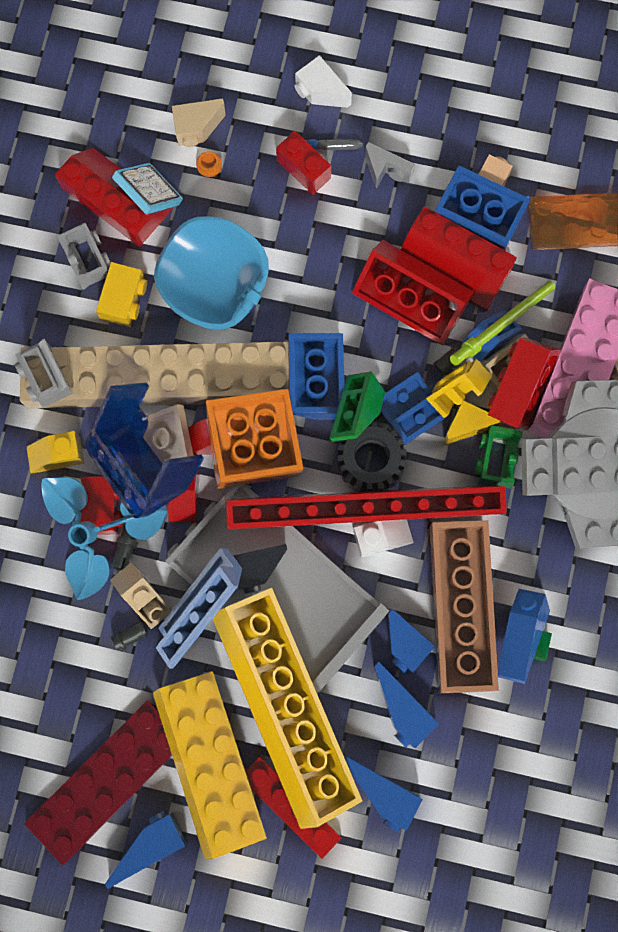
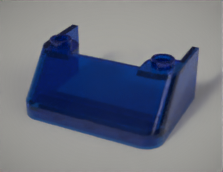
(128, 460)

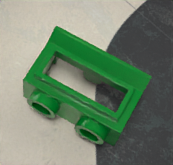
(509, 458)

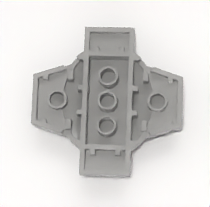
(580, 463)

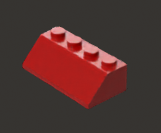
(90, 181)
(459, 255)
(412, 292)

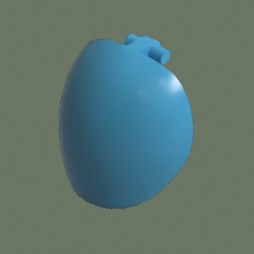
(211, 272)

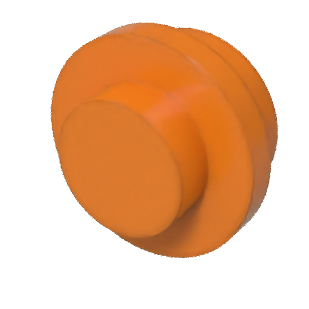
(209, 164)

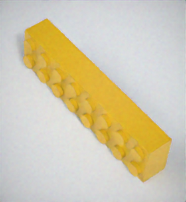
(287, 709)

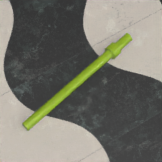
(474, 345)

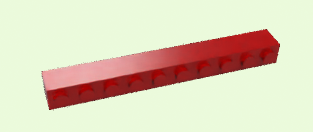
(364, 506)

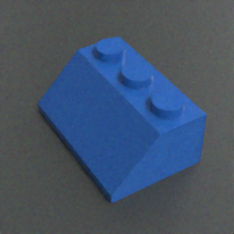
(482, 207)
(316, 374)

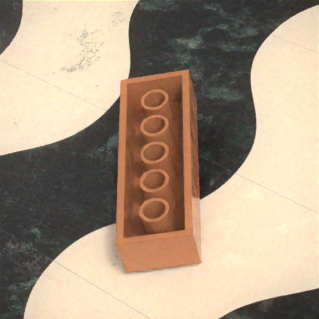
(463, 607)

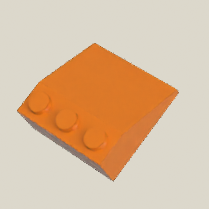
(253, 438)

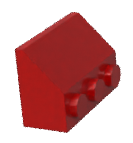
(523, 382)

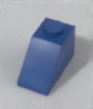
(498, 340)
(406, 643)

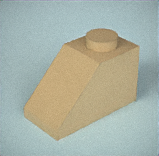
(197, 121)

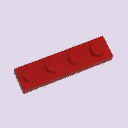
(268, 787)

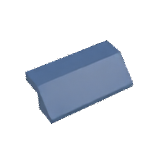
(198, 606)

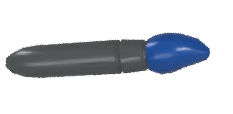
(336, 144)

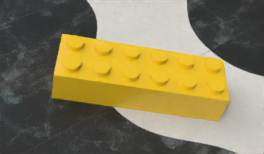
(209, 765)

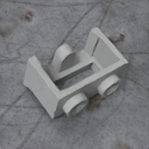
(75, 237)
(60, 387)

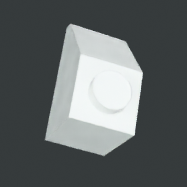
(322, 85)
(382, 536)

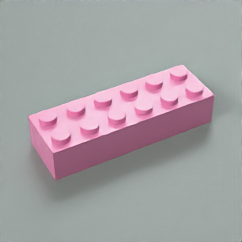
(585, 355)

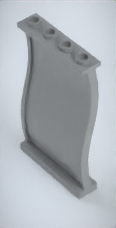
(319, 601)

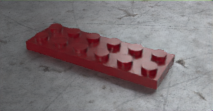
(102, 784)

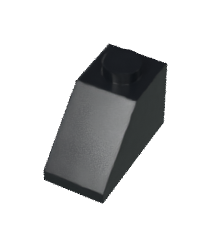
(258, 567)

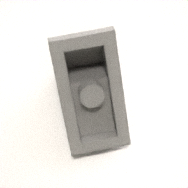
(383, 161)

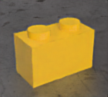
(121, 294)

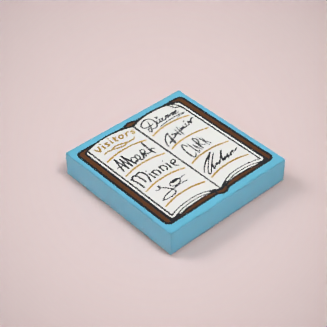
(147, 188)

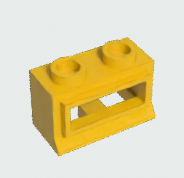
(458, 383)

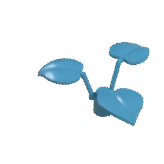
(83, 569)

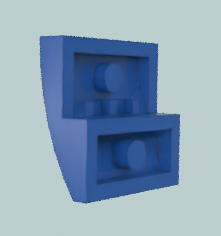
(408, 409)

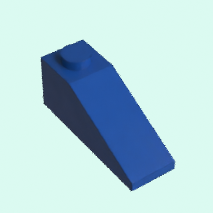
(523, 635)
(406, 714)
(390, 800)
(152, 844)

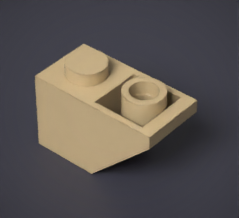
(140, 595)

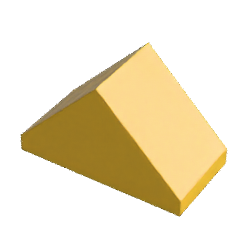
(469, 422)

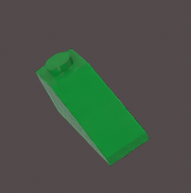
(358, 406)

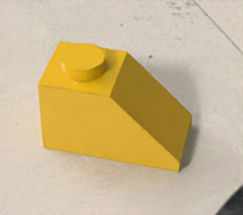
(55, 452)

